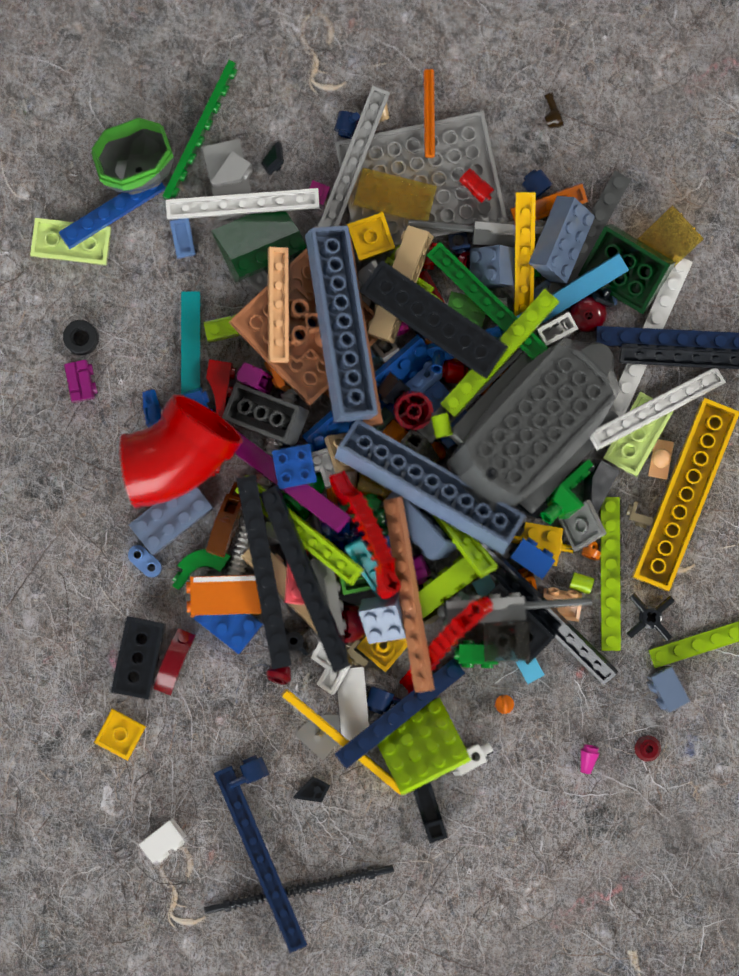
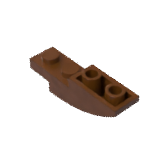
(225, 524)

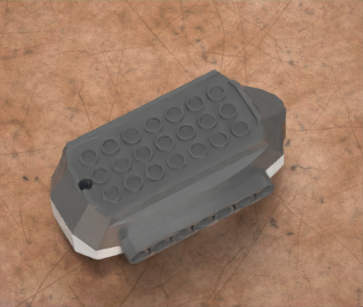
(535, 424)

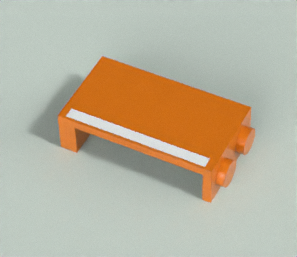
(223, 595)

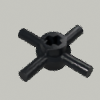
(657, 617)

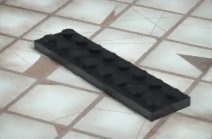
(434, 319)

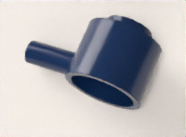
(346, 124)
(536, 182)
(380, 700)
(252, 770)

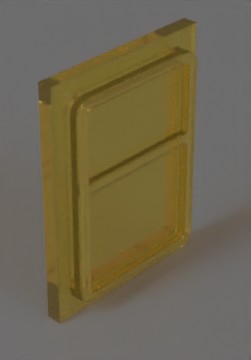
(672, 235)

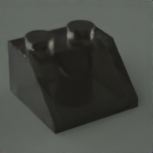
(506, 641)

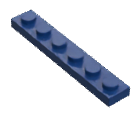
(106, 215)

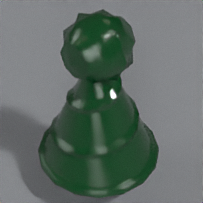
(380, 515)

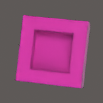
(323, 191)

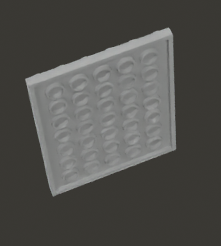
(459, 145)

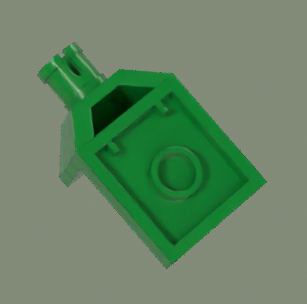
(562, 501)

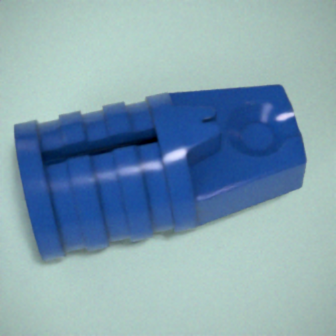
(151, 407)

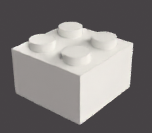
(162, 840)

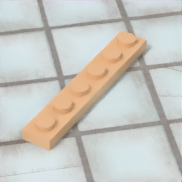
(278, 305)

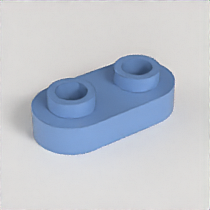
(144, 561)

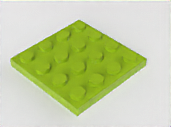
(423, 748)

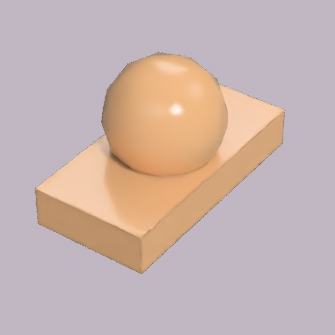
(661, 459)

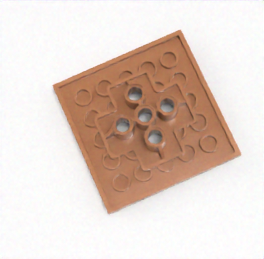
(306, 363)

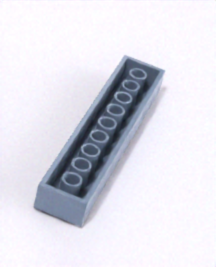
(341, 324)
(427, 486)

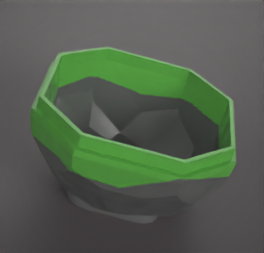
(133, 156)

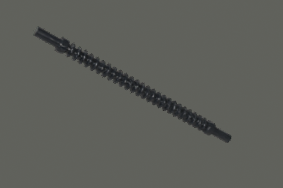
(370, 873)

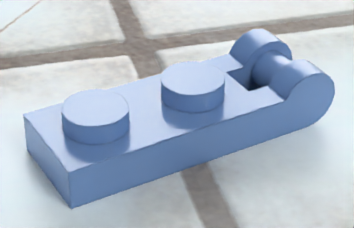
(421, 382)

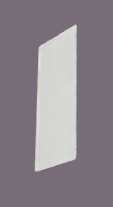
(353, 703)

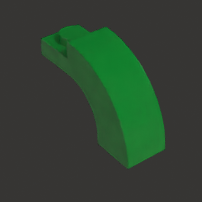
(195, 561)

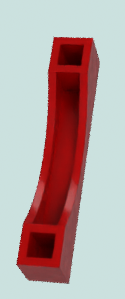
(219, 377)

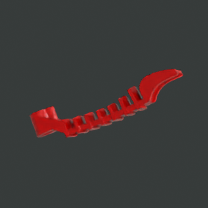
(346, 493)
(448, 637)

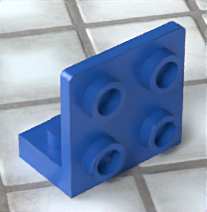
(294, 466)

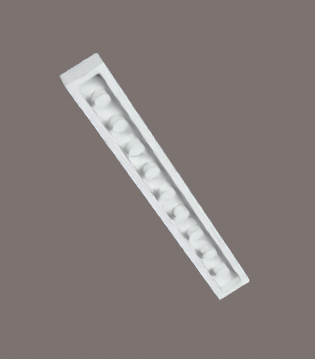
(656, 320)

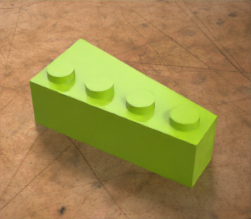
(446, 585)

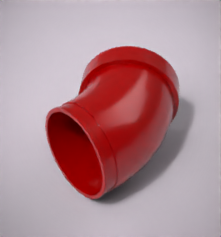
(175, 452)

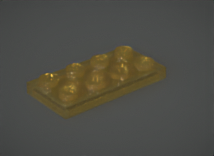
(394, 195)

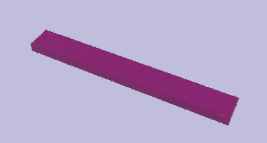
(303, 494)

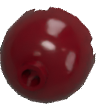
(585, 306)
(416, 416)
(354, 625)

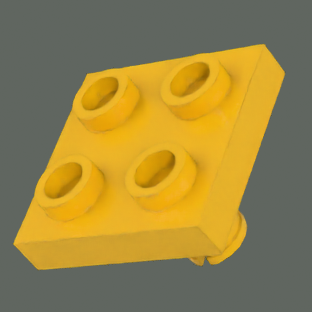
(383, 653)

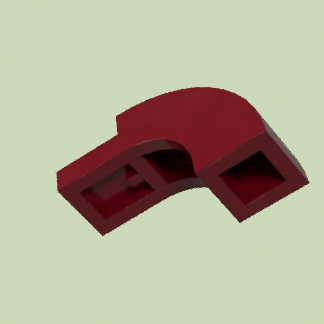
(173, 661)

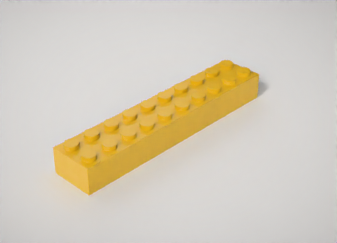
(685, 494)

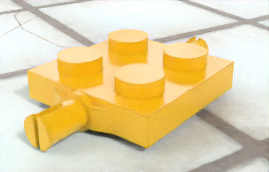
(546, 537)

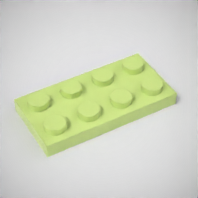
(50, 245)
(634, 449)

